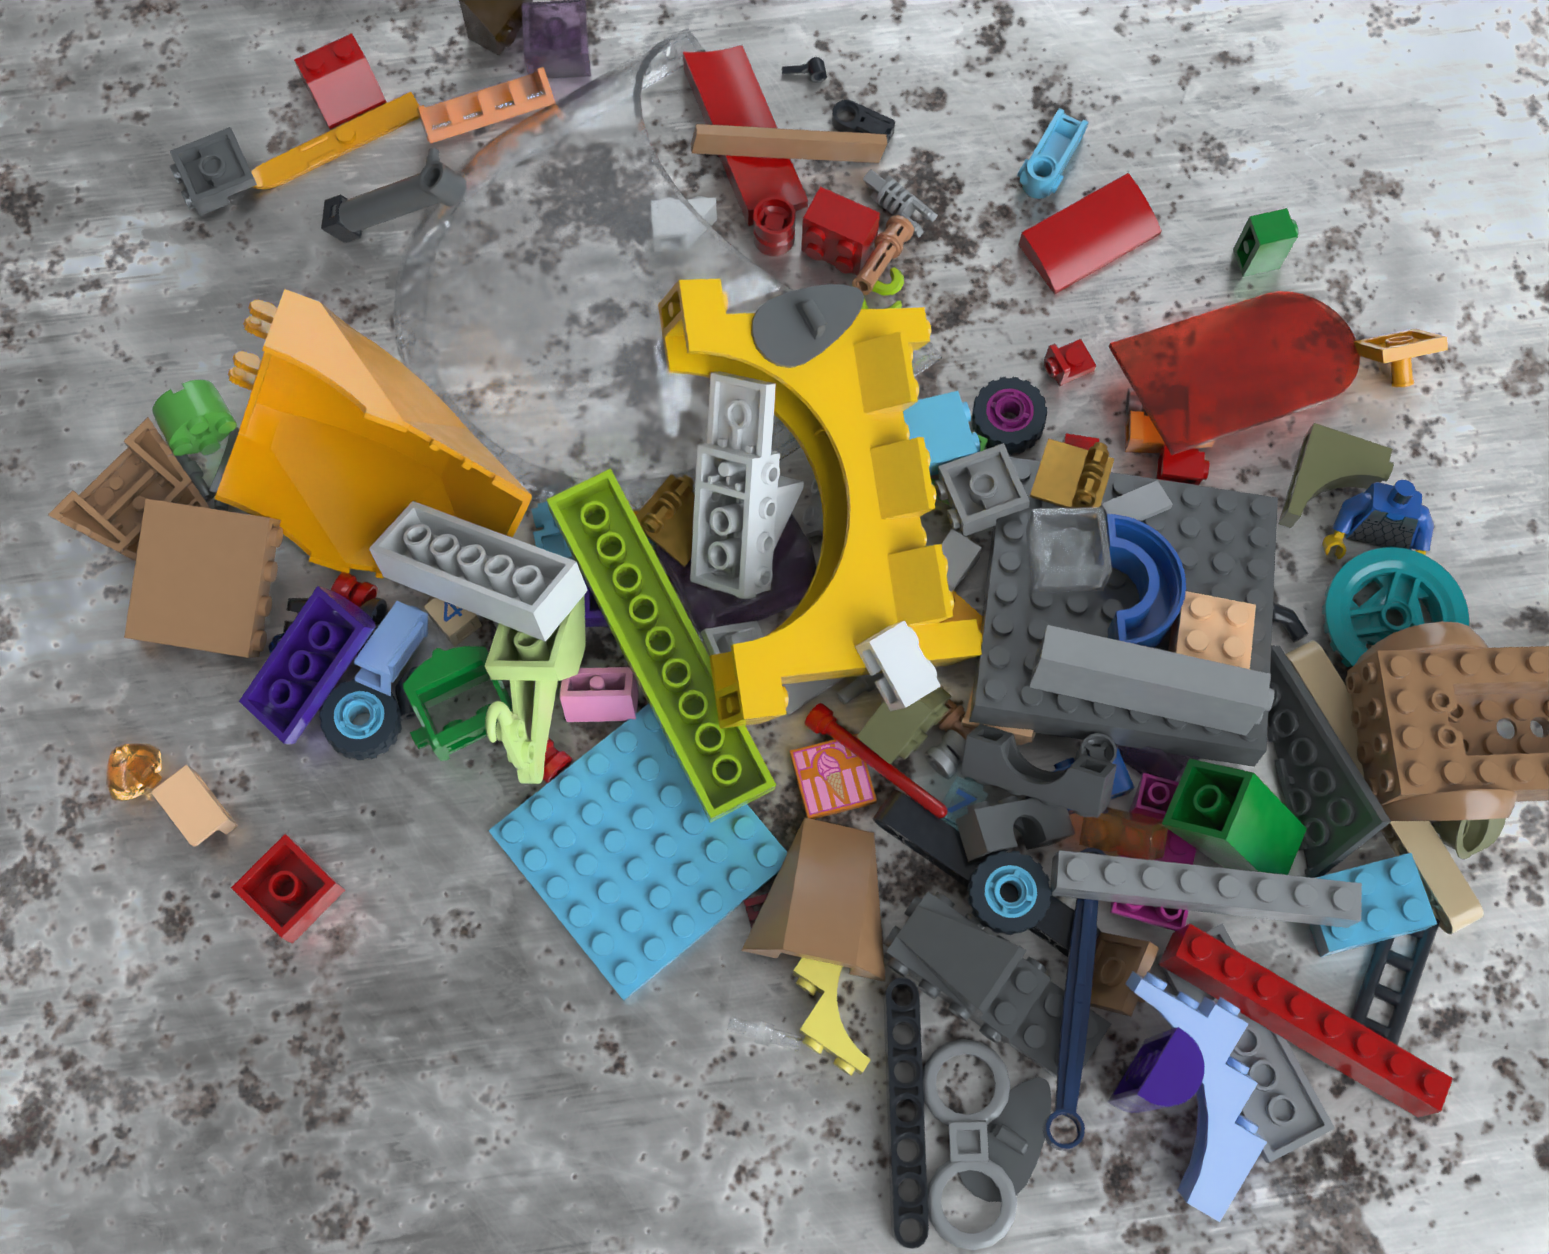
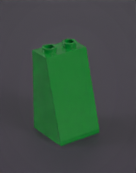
(1234, 819)

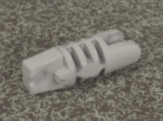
(897, 199)

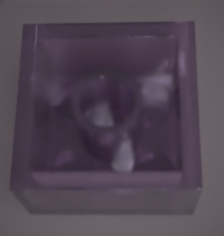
(557, 38)

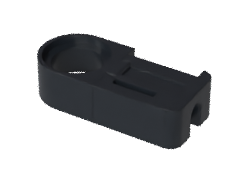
(865, 120)

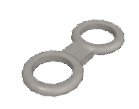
(969, 1144)

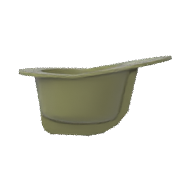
(1469, 835)

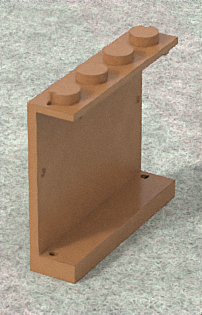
(203, 578)

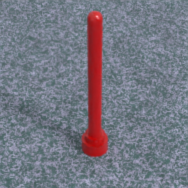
(822, 721)

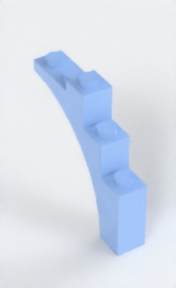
(1224, 1140)

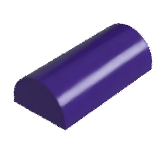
(307, 663)
(1161, 1074)

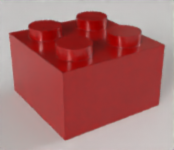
(839, 231)
(288, 889)

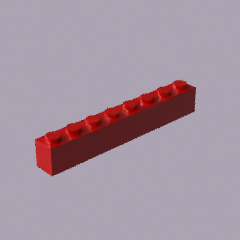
(1306, 1021)

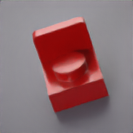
(1068, 362)

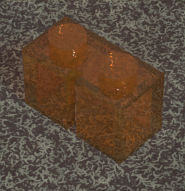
(1126, 832)

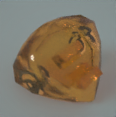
(132, 770)

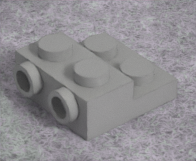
(981, 489)

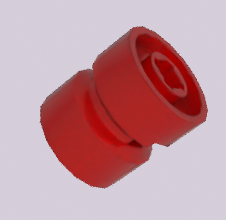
(774, 226)

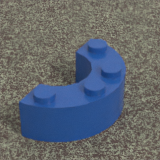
(1157, 575)

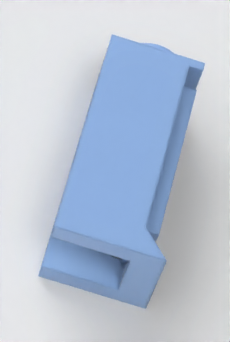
(391, 647)

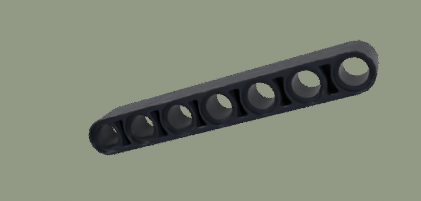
(944, 848)
(897, 1129)

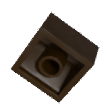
(492, 22)

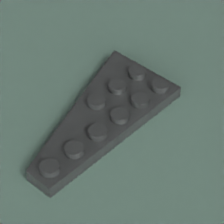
(1318, 774)

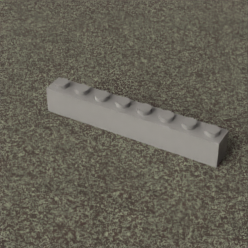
(1206, 889)

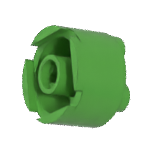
(193, 418)

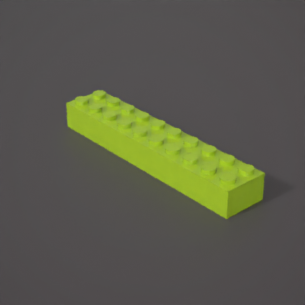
(658, 643)

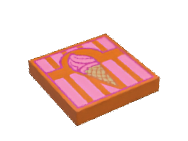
(831, 779)

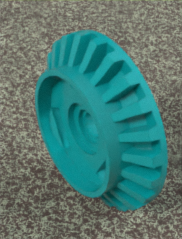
(1403, 580)

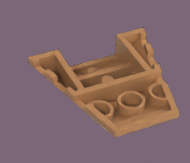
(115, 501)
(825, 902)

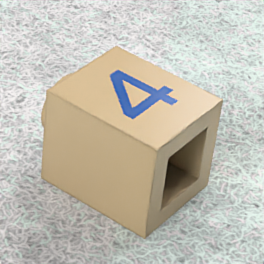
(452, 620)

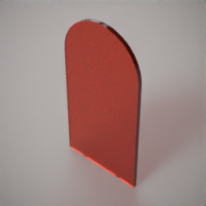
(1238, 366)

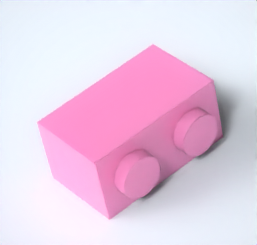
(600, 695)

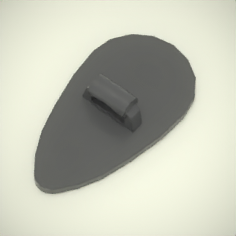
(804, 322)
(1014, 1139)

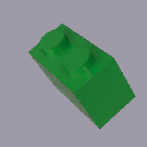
(1265, 242)

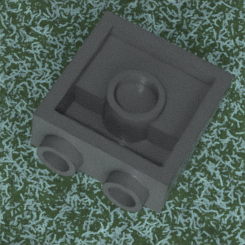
(211, 171)

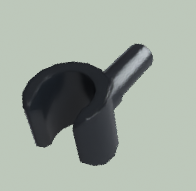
(814, 67)

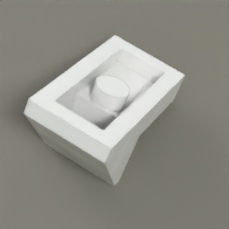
(720, 638)

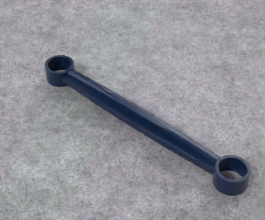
(1075, 1016)

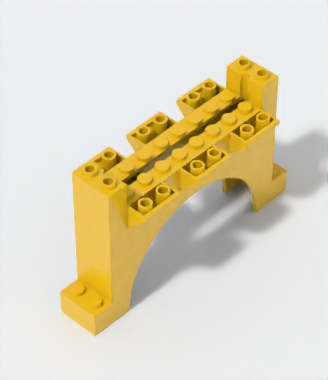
(871, 491)

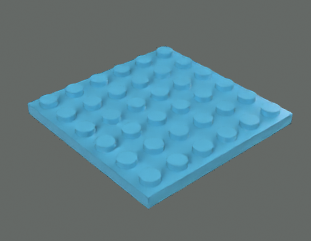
(632, 855)

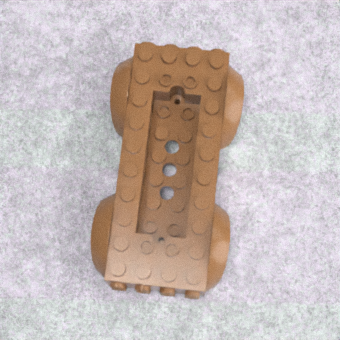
(1430, 720)

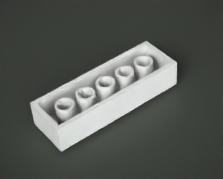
(479, 570)

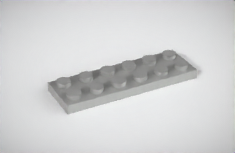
(1283, 1098)

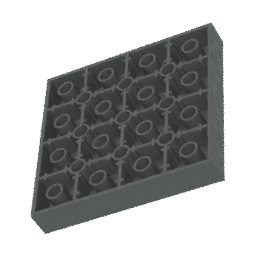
(1225, 552)

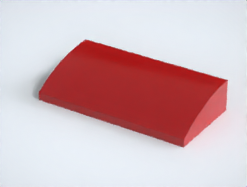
(1090, 233)

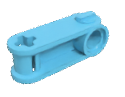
(1051, 156)

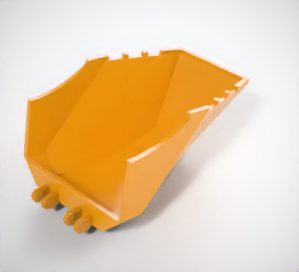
(349, 439)

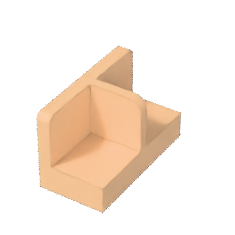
(193, 806)

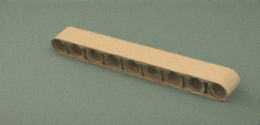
(1444, 883)

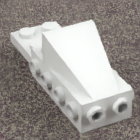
(739, 490)

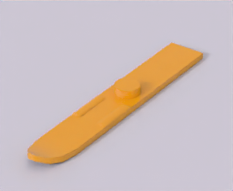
(336, 142)

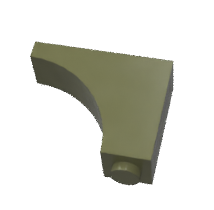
(1329, 462)

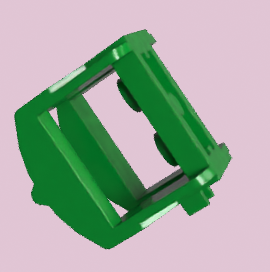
(440, 679)

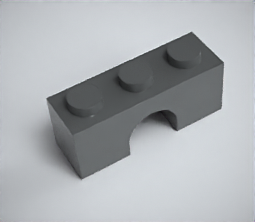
(990, 828)

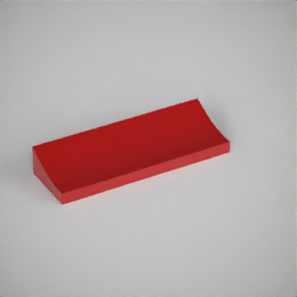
(732, 97)

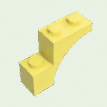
(824, 1026)

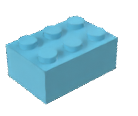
(1390, 908)

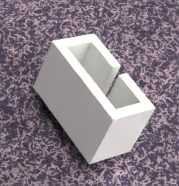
(905, 668)

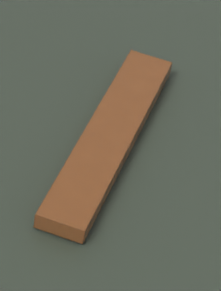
(788, 143)

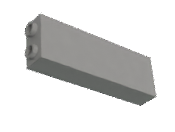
(1151, 680)

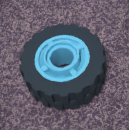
(366, 739)
(1025, 876)

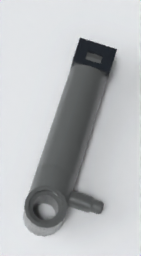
(434, 185)

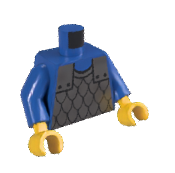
(1385, 518)

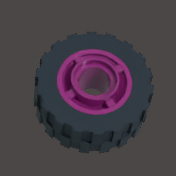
(1014, 397)

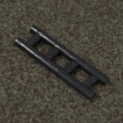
(1400, 1000)

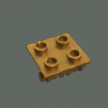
(1072, 475)
(670, 516)

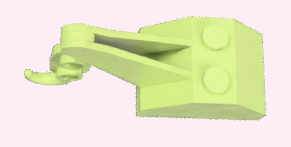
(523, 660)

